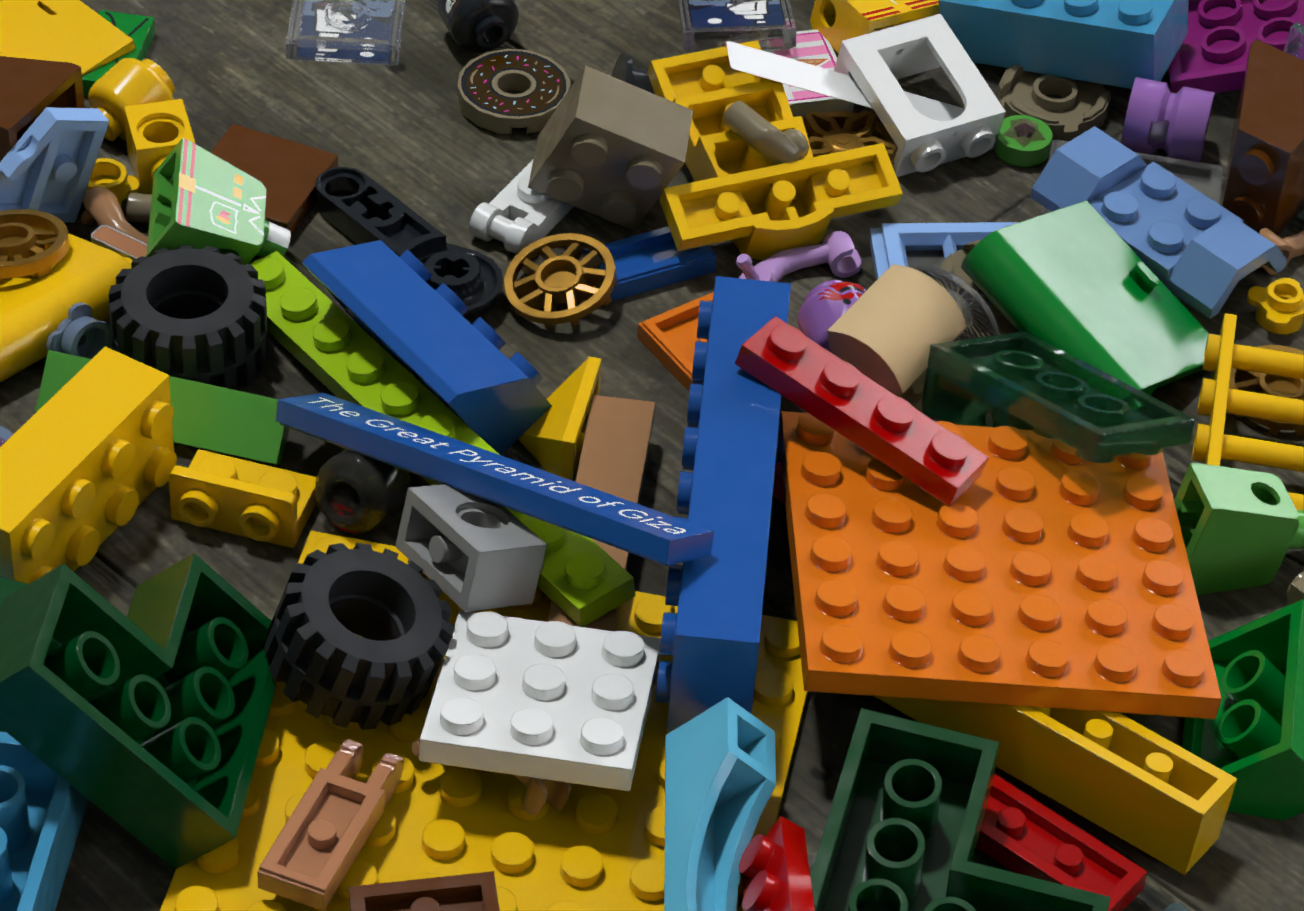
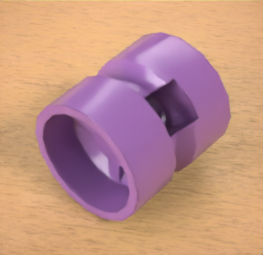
(1167, 120)

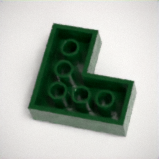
(146, 708)
(911, 825)

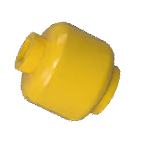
(126, 85)

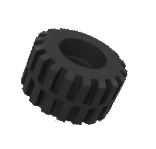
(192, 315)
(351, 675)

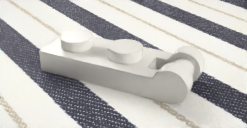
(517, 215)

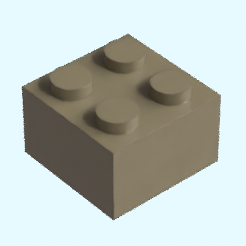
(610, 148)

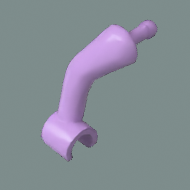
(835, 250)

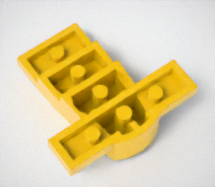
(739, 190)

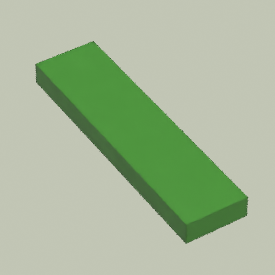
(203, 413)

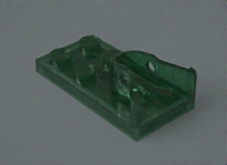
(1049, 392)

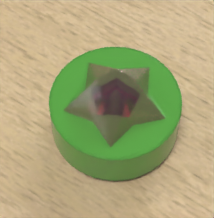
(1023, 141)

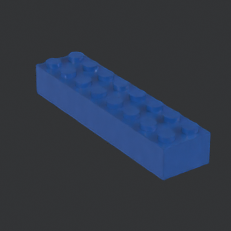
(730, 491)

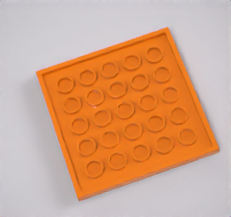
(1026, 591)

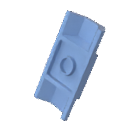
(1170, 226)

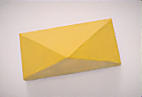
(560, 432)

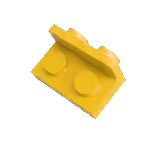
(242, 498)

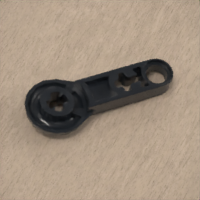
(465, 271)

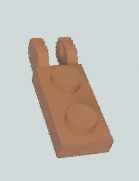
(329, 828)

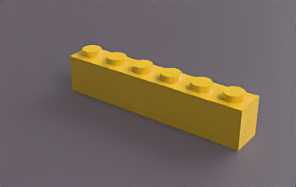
(1101, 770)

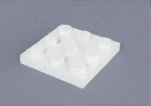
(541, 700)

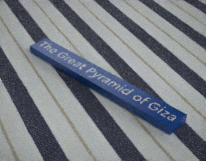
(497, 479)

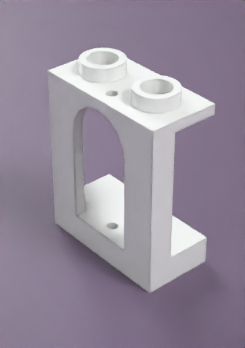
(913, 48)

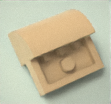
(892, 330)

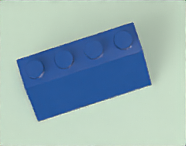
(433, 339)

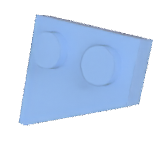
(53, 162)

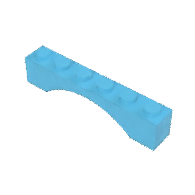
(715, 791)

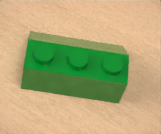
(1259, 716)

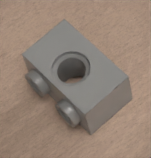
(470, 547)

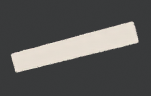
(822, 80)

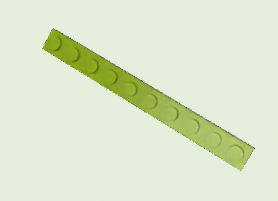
(359, 370)

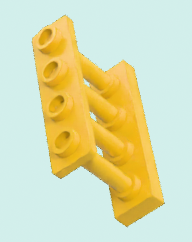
(1218, 399)

